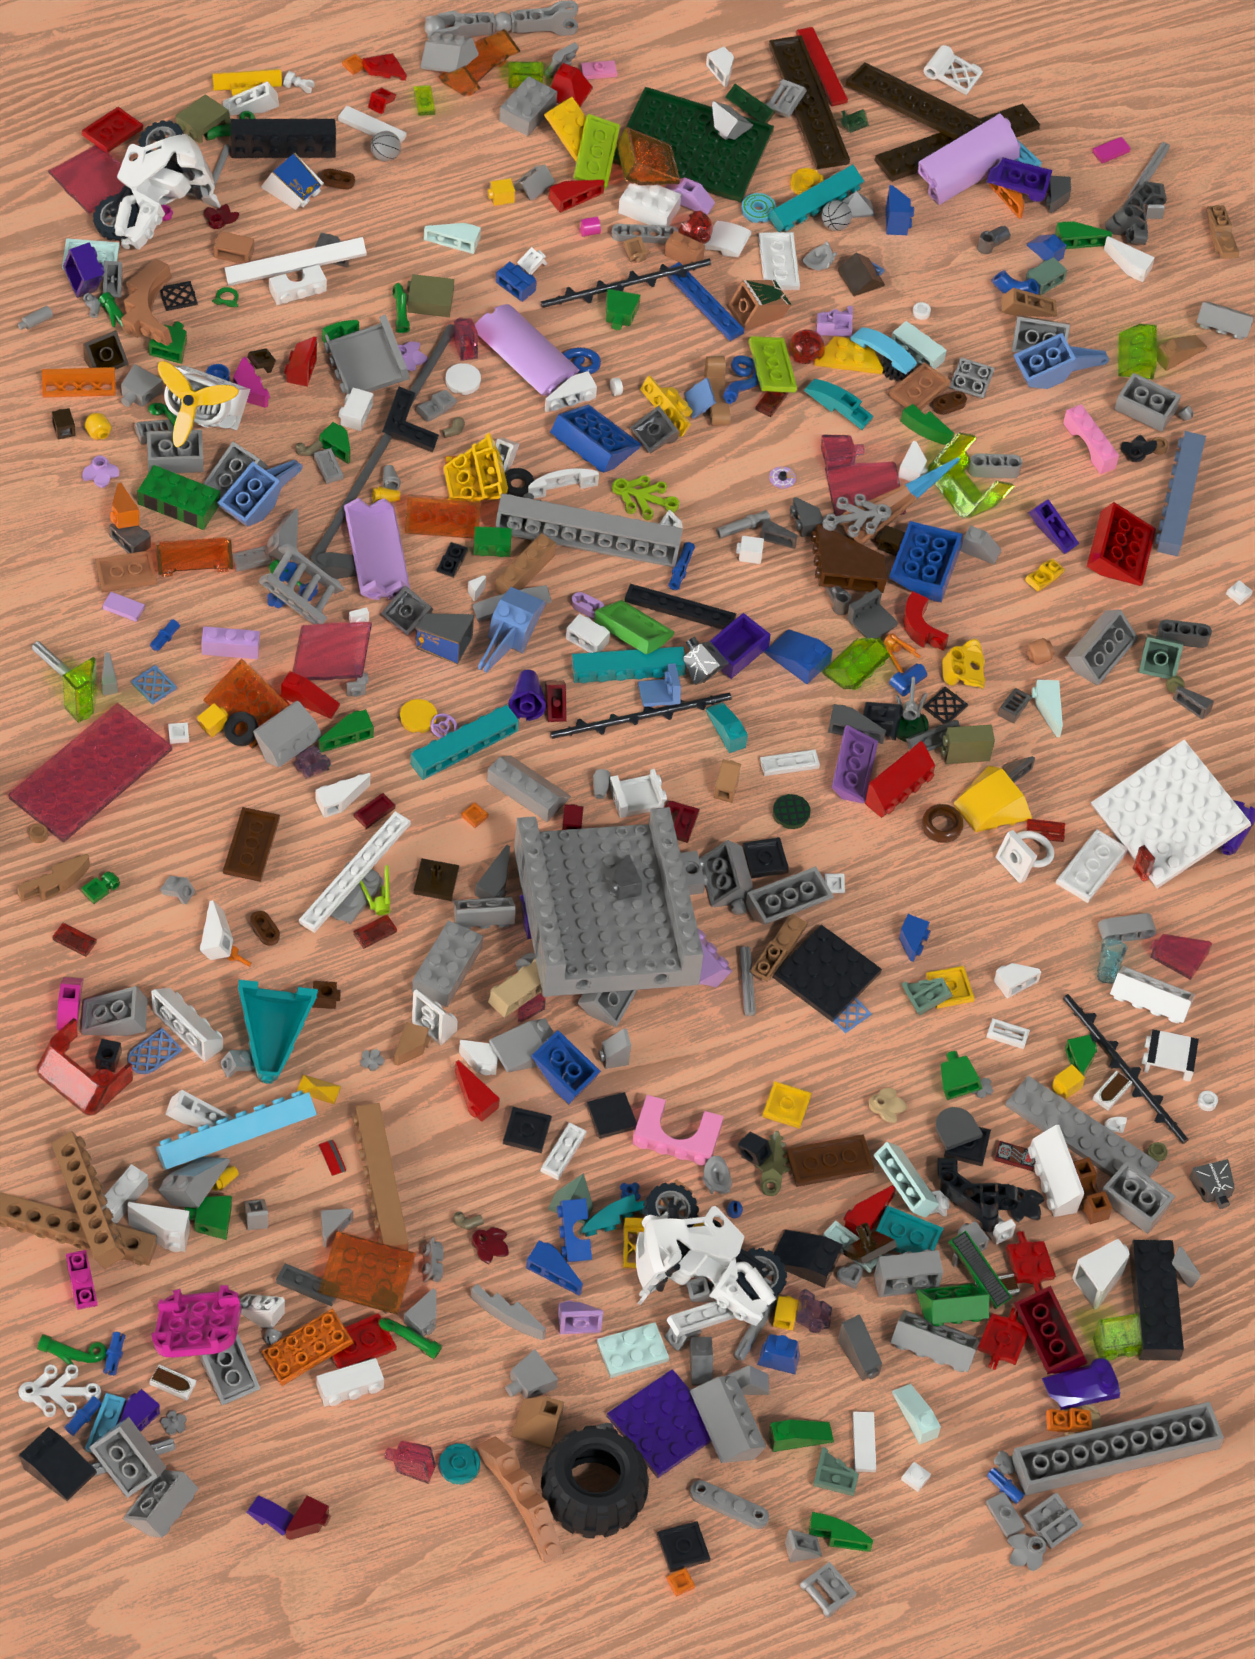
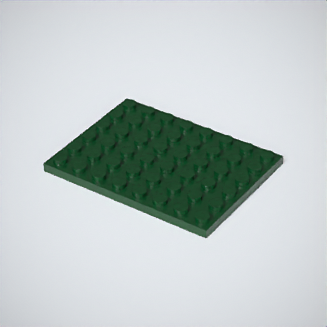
(698, 149)

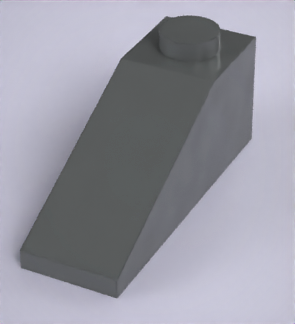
(335, 564)
(845, 715)
(494, 880)

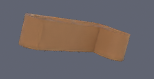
(715, 372)

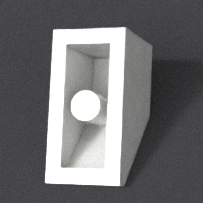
(720, 64)
(507, 451)
(913, 464)
(1015, 978)
(479, 1056)

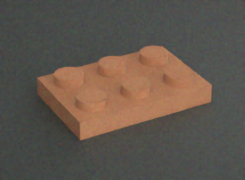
(920, 387)
(126, 571)

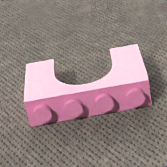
(696, 1148)

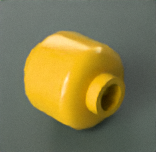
(98, 426)

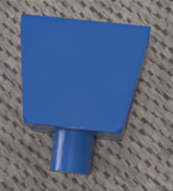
(780, 1354)

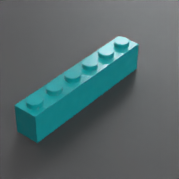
(814, 199)
(626, 664)
(464, 742)

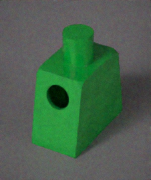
(621, 308)
(176, 349)
(959, 1076)
(212, 1216)

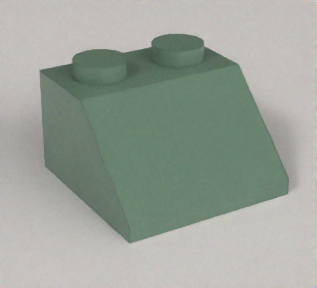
(1160, 656)

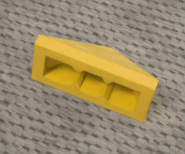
(319, 1089)

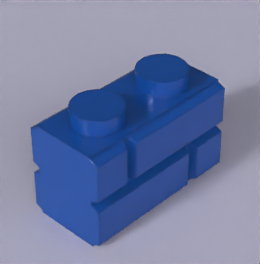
(516, 281)

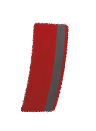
(332, 1157)

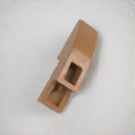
(1221, 232)
(62, 877)
(780, 948)

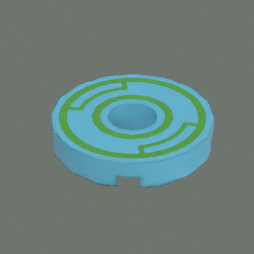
(757, 200)

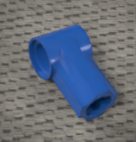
(902, 681)

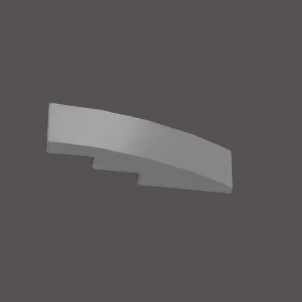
(486, 608)
(513, 1316)

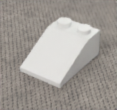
(433, 1016)
(168, 1224)

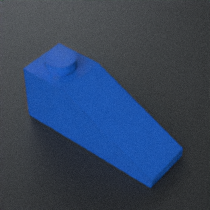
(551, 1265)

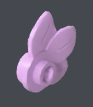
(411, 355)
(100, 474)

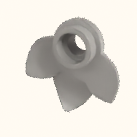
(1024, 1552)

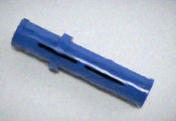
(679, 572)

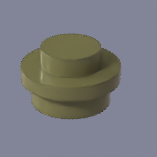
(1174, 682)
(1157, 1151)

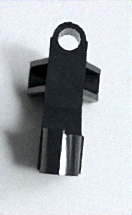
(977, 1199)

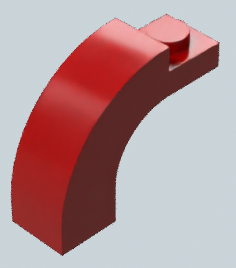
(916, 626)

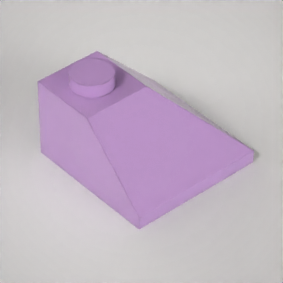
(579, 1318)

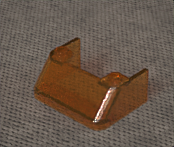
(492, 52)
(194, 555)

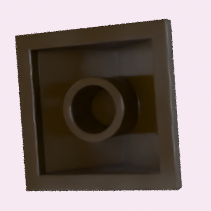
(860, 275)
(105, 352)

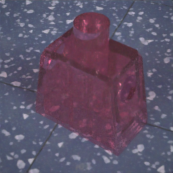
(466, 331)
(840, 451)
(412, 1460)

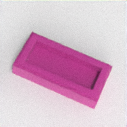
(1111, 150)

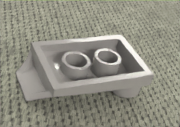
(356, 900)

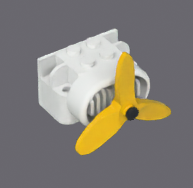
(200, 399)

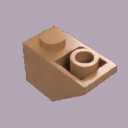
(727, 780)

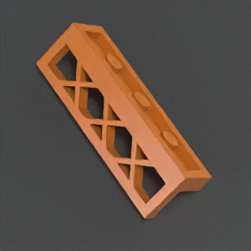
(78, 378)

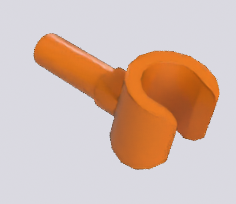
(234, 956)

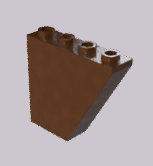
(846, 562)

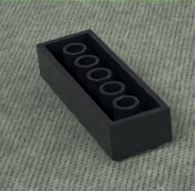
(283, 137)
(1156, 1299)

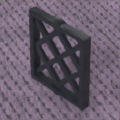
(178, 305)
(954, 697)

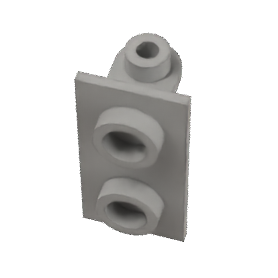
(432, 1252)

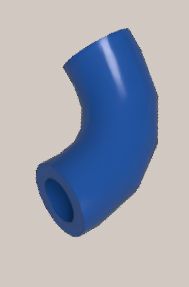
(1005, 283)

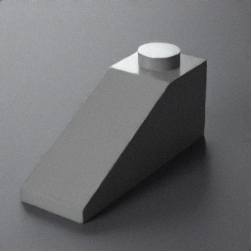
(284, 534)

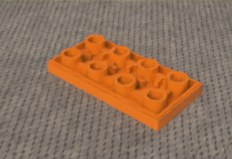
(307, 1347)

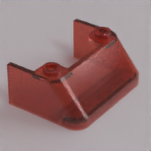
(75, 1084)

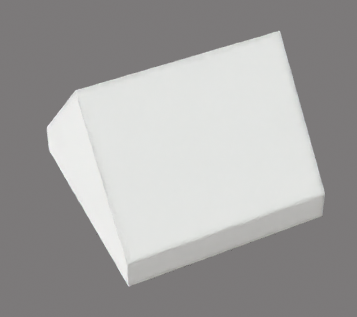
(671, 519)

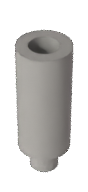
(35, 318)

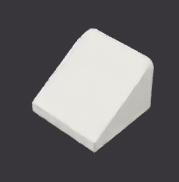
(476, 587)

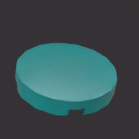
(459, 1464)

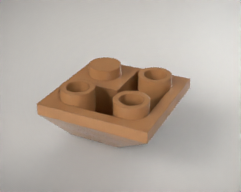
(538, 1420)

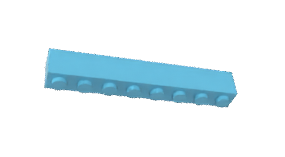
(236, 1130)

